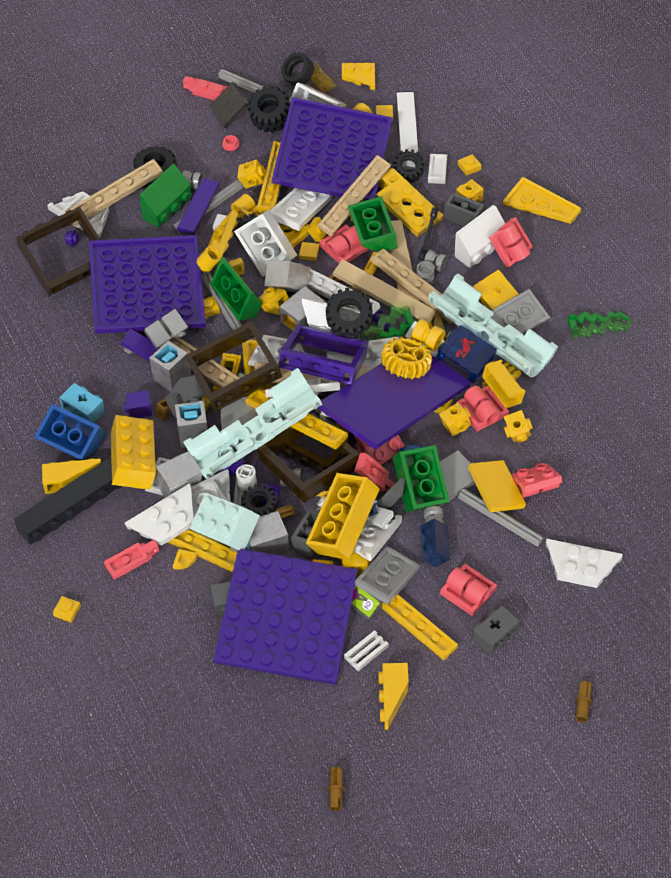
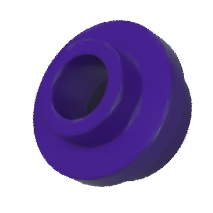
(72, 237)

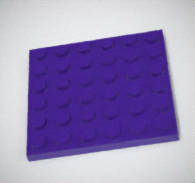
(328, 147)
(145, 280)
(286, 616)

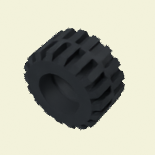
(263, 99)
(161, 155)
(352, 298)

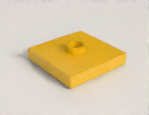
(495, 290)

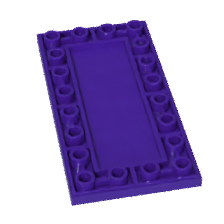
(386, 405)

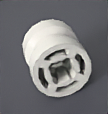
(246, 477)

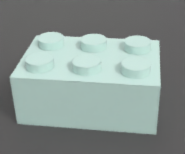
(224, 522)

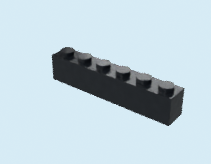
(66, 503)

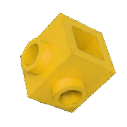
(251, 173)
(471, 191)
(273, 299)
(455, 419)
(517, 427)

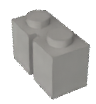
(167, 329)

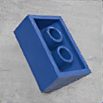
(70, 433)

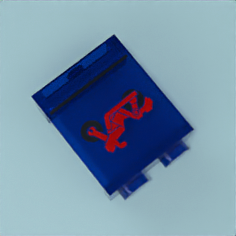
(467, 351)

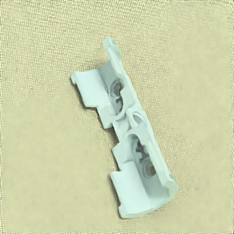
(524, 352)
(290, 400)

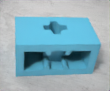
(82, 403)

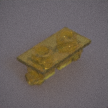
(321, 79)

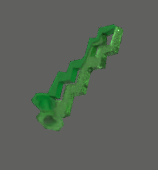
(394, 312)
(606, 323)

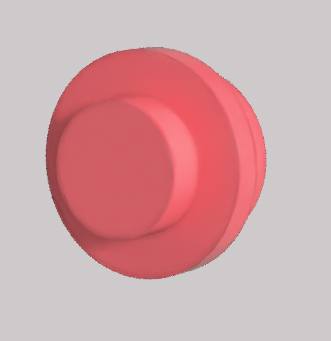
(230, 143)

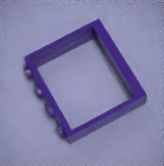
(323, 366)

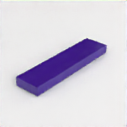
(198, 206)

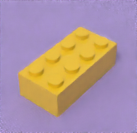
(133, 452)
(342, 516)

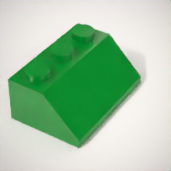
(164, 196)
(373, 225)
(235, 291)
(423, 478)

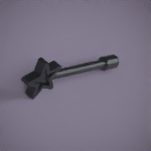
(434, 211)

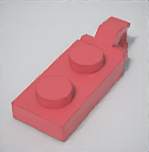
(203, 88)
(369, 468)
(130, 558)

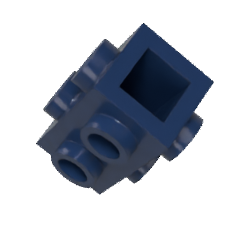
(434, 542)

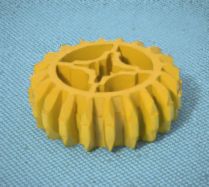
(406, 358)

